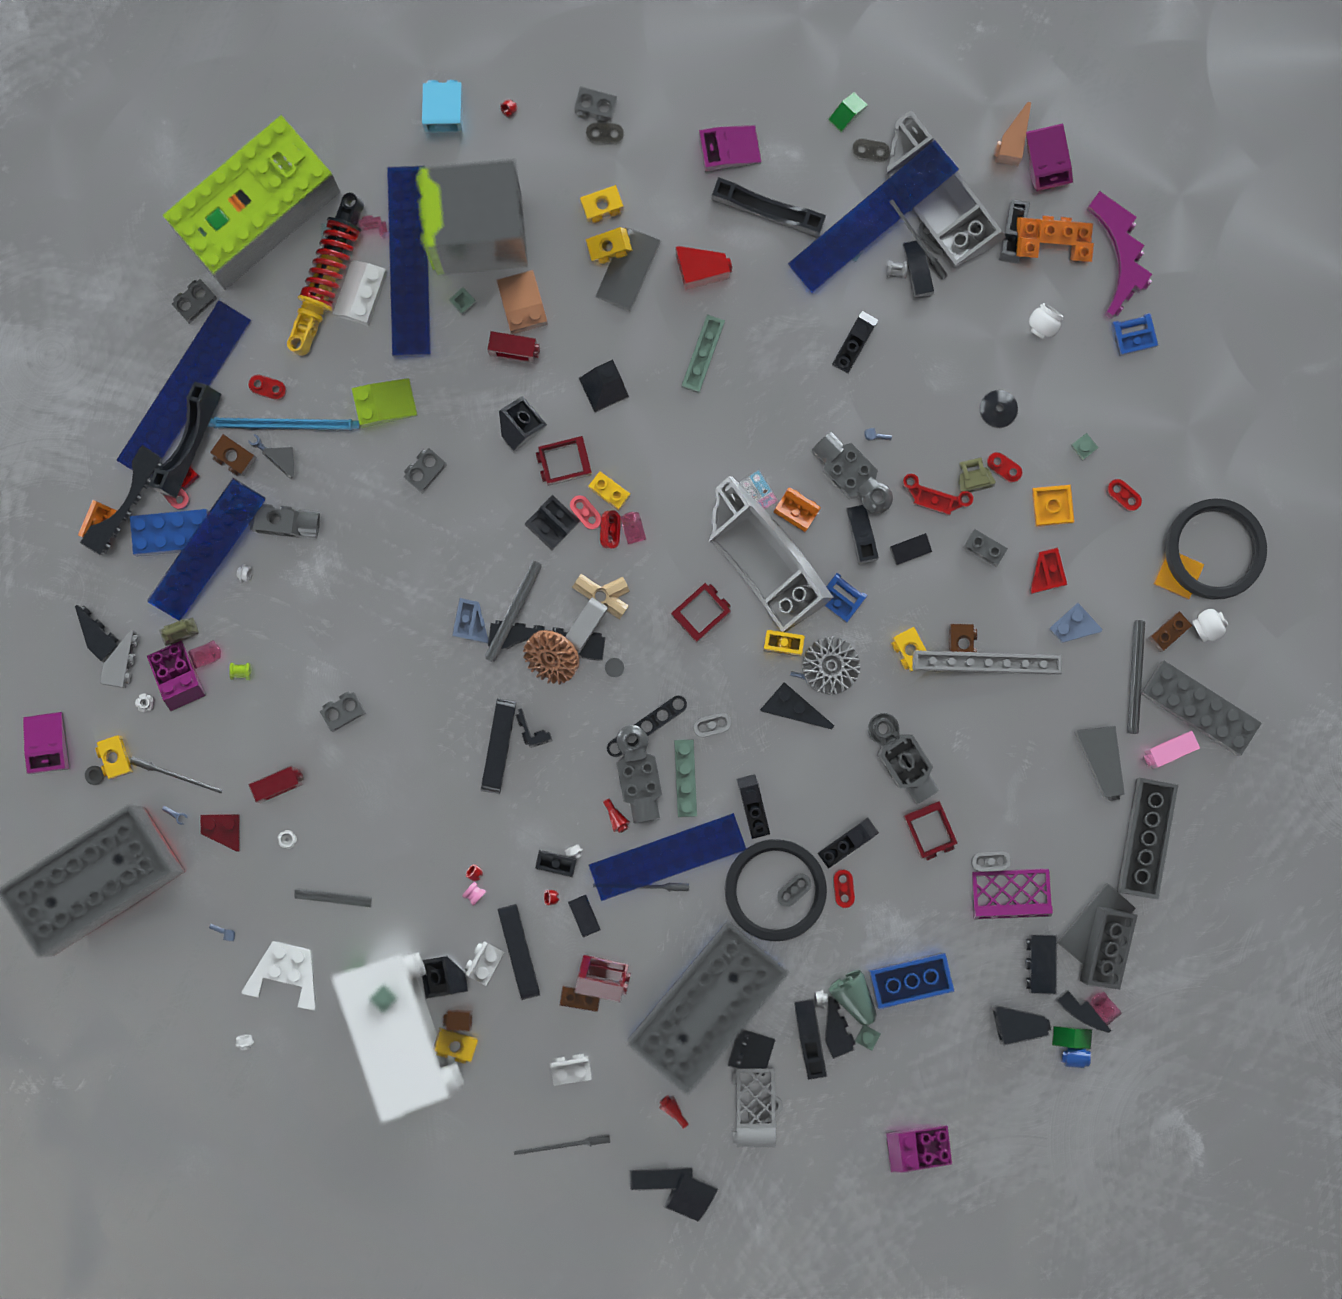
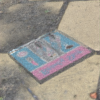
(759, 489)

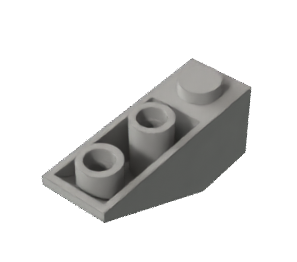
(116, 667)

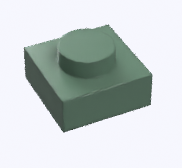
(462, 300)
(1084, 446)
(383, 998)
(867, 1037)

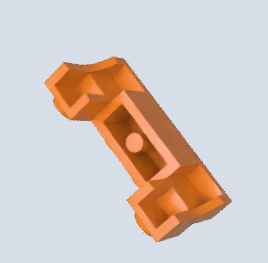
(1047, 230)

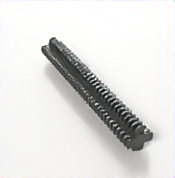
(333, 898)

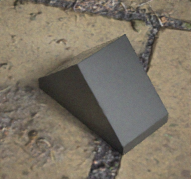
(282, 459)

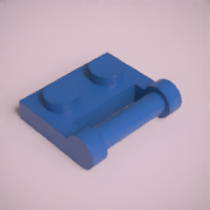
(1135, 340)
(840, 604)

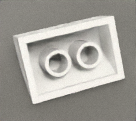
(360, 292)

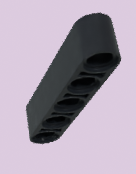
(656, 723)
(498, 746)
(518, 952)

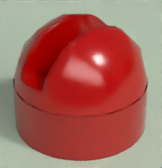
(508, 107)
(474, 872)
(550, 897)

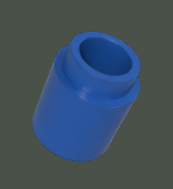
(1076, 1057)

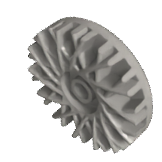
(820, 675)

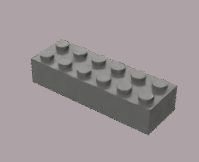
(1201, 708)
(1147, 838)

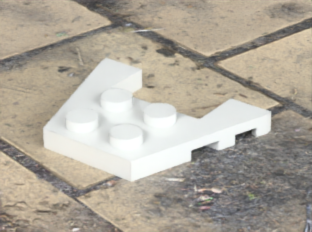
(286, 965)

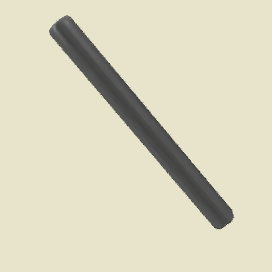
(513, 611)
(1136, 677)

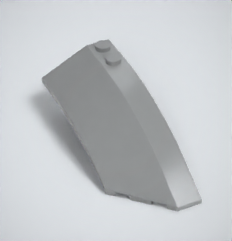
(952, 210)
(765, 557)

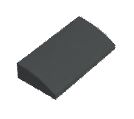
(628, 273)
(1077, 936)
(1108, 948)

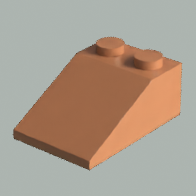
(1012, 143)
(522, 302)

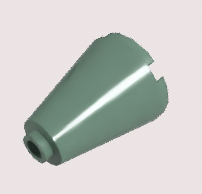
(855, 997)

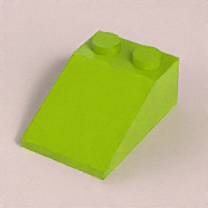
(384, 402)

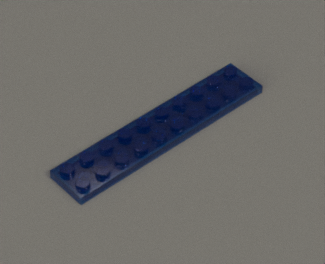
(873, 216)
(407, 265)
(200, 365)

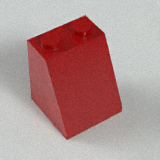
(702, 266)

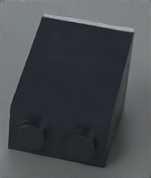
(1019, 1025)

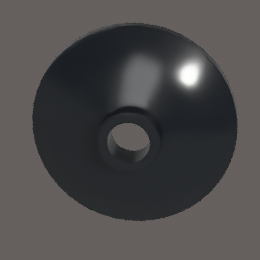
(998, 418)

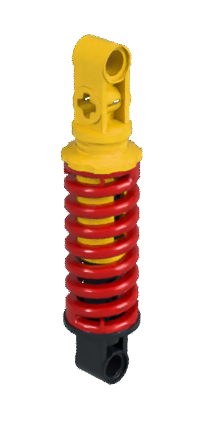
(326, 271)

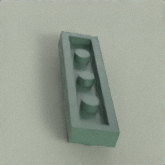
(703, 353)
(685, 778)

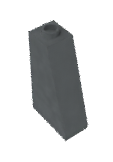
(1103, 758)

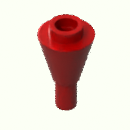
(618, 820)
(671, 1108)

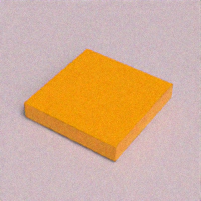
(1053, 505)
(1168, 582)

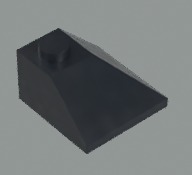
(603, 386)
(519, 423)
(443, 977)

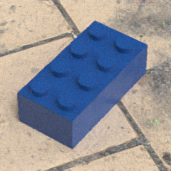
(164, 531)
(911, 981)

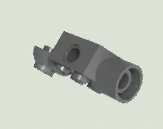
(852, 473)
(291, 523)
(903, 758)
(638, 775)

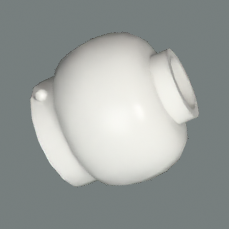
(1045, 321)
(1210, 625)

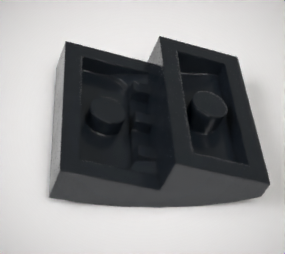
(552, 522)
(691, 1197)

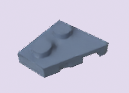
(469, 621)
(1075, 624)

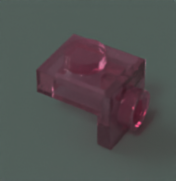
(369, 222)
(633, 527)
(205, 654)
(1105, 1008)

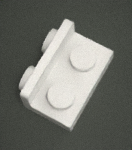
(484, 963)
(570, 1070)

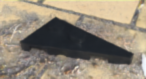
(791, 705)

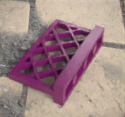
(1012, 911)

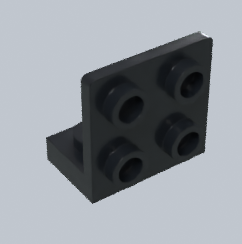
(539, 738)
(751, 1051)

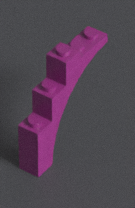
(1130, 274)

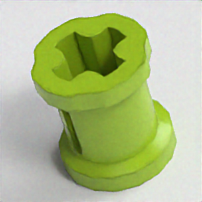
(240, 671)

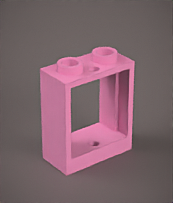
(1171, 750)

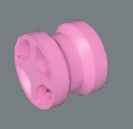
(474, 893)

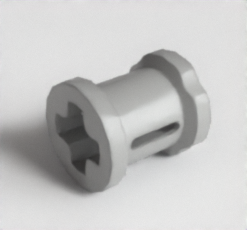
(903, 272)

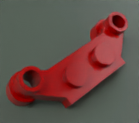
(935, 499)

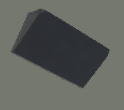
(911, 549)
(555, 863)
(584, 916)

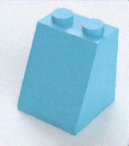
(442, 106)

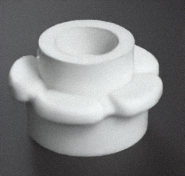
(244, 573)
(149, 703)
(287, 834)
(573, 851)
(820, 999)
(244, 1042)

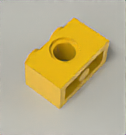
(610, 196)
(598, 245)
(609, 491)
(906, 638)
(784, 642)
(122, 765)
(445, 1038)

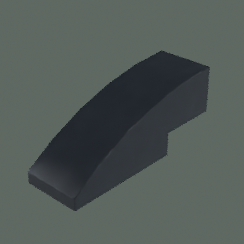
(1009, 245)
(918, 269)
(1083, 1012)
(657, 1178)

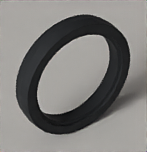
(1251, 524)
(819, 881)

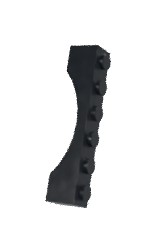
(788, 215)
(200, 408)
(100, 534)
(519, 633)

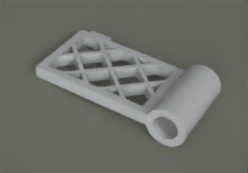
(752, 1133)

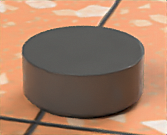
(614, 667)
(94, 775)

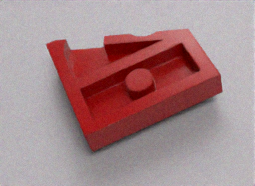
(1048, 571)

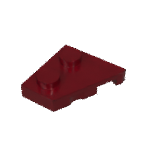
(222, 829)

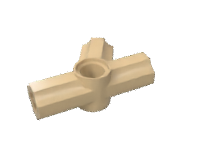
(611, 590)

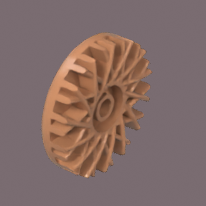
(551, 656)

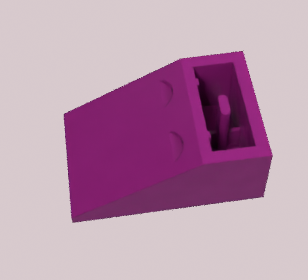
(729, 147)
(1049, 157)
(175, 676)
(45, 743)
(919, 1149)

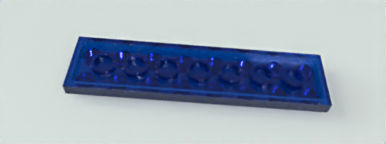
(206, 549)
(667, 857)

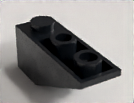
(855, 342)
(862, 534)
(96, 638)
(753, 806)
(848, 843)
(835, 1033)

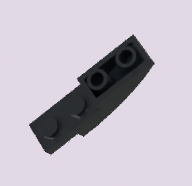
(810, 1039)

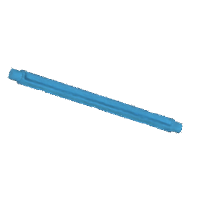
(283, 423)

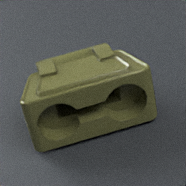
(975, 479)
(178, 631)

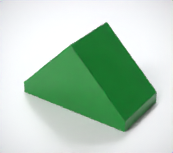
(847, 111)
(1072, 1037)

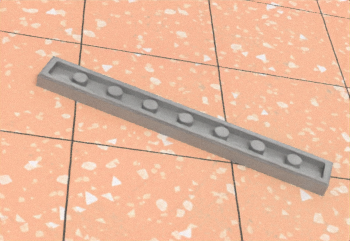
(987, 662)

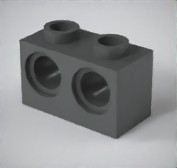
(597, 99)
(198, 305)
(429, 473)
(985, 548)
(344, 716)

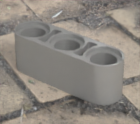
(586, 623)

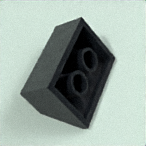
(1042, 964)

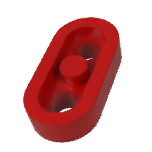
(267, 386)
(1004, 467)
(1125, 493)
(610, 529)
(844, 888)

